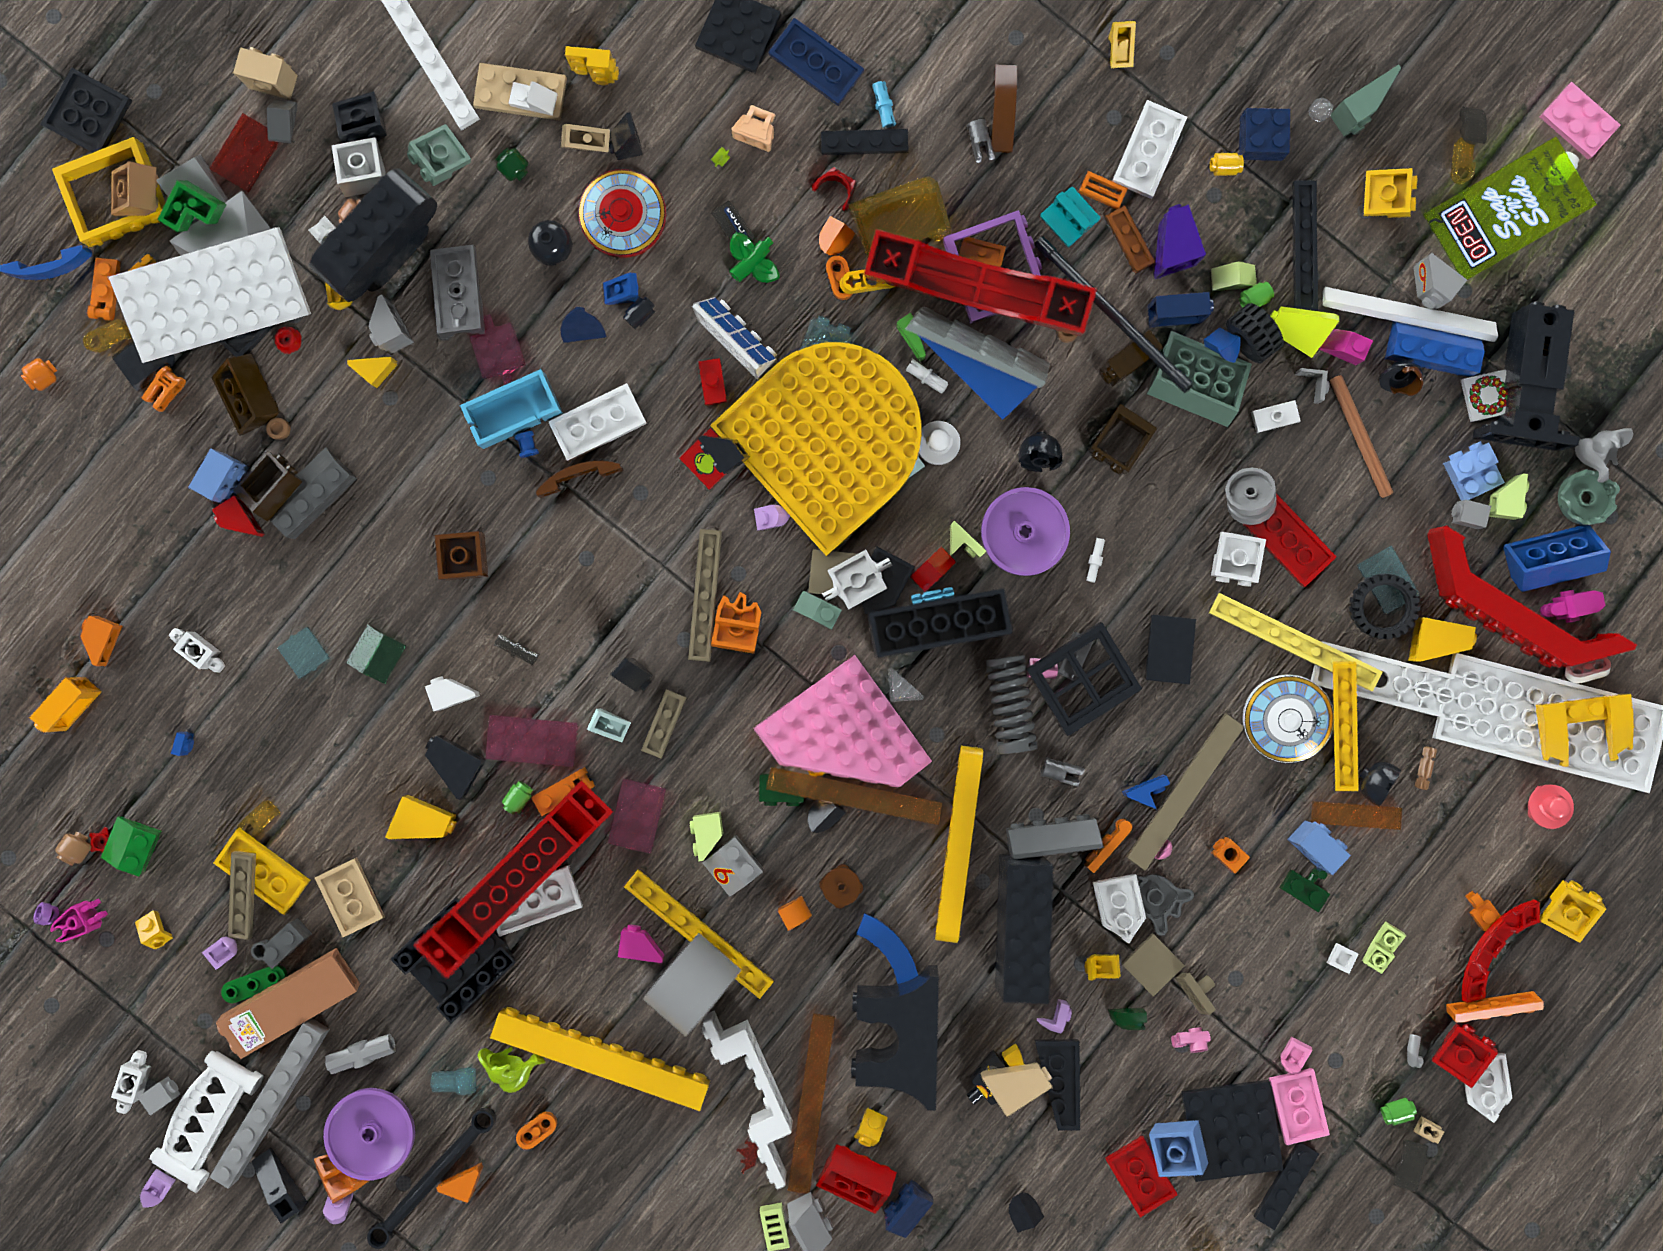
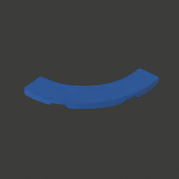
(890, 946)

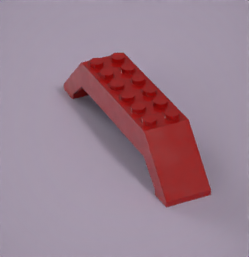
(1507, 616)
(513, 879)

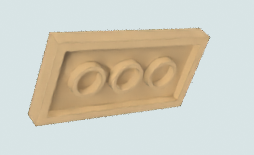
(496, 83)

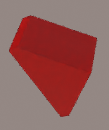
(933, 569)

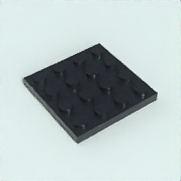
(1236, 1128)

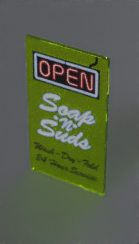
(1510, 209)

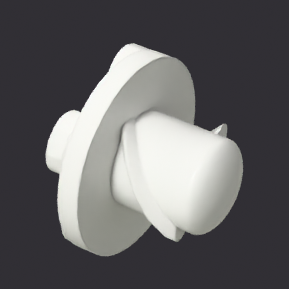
(939, 443)

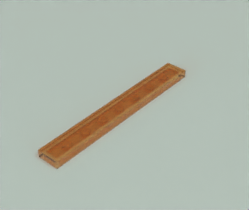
(854, 796)
(811, 1103)

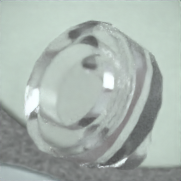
(1320, 109)

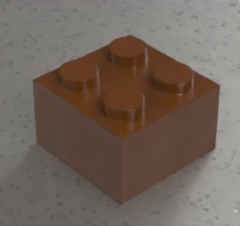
(461, 555)

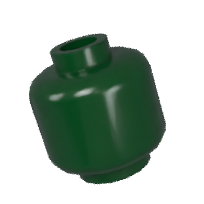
(512, 164)

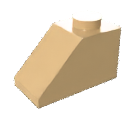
(585, 138)

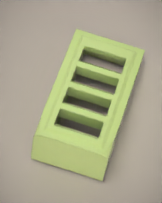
(769, 1210)

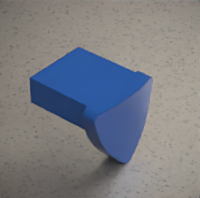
(1224, 344)

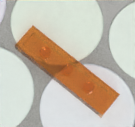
(1356, 815)

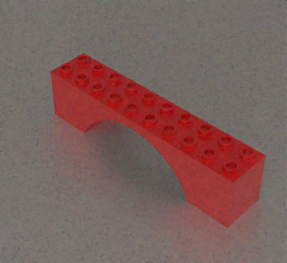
(979, 285)

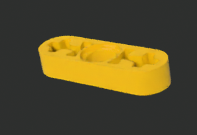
(861, 286)

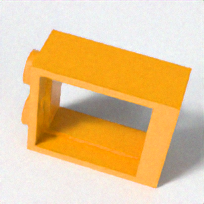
(65, 704)

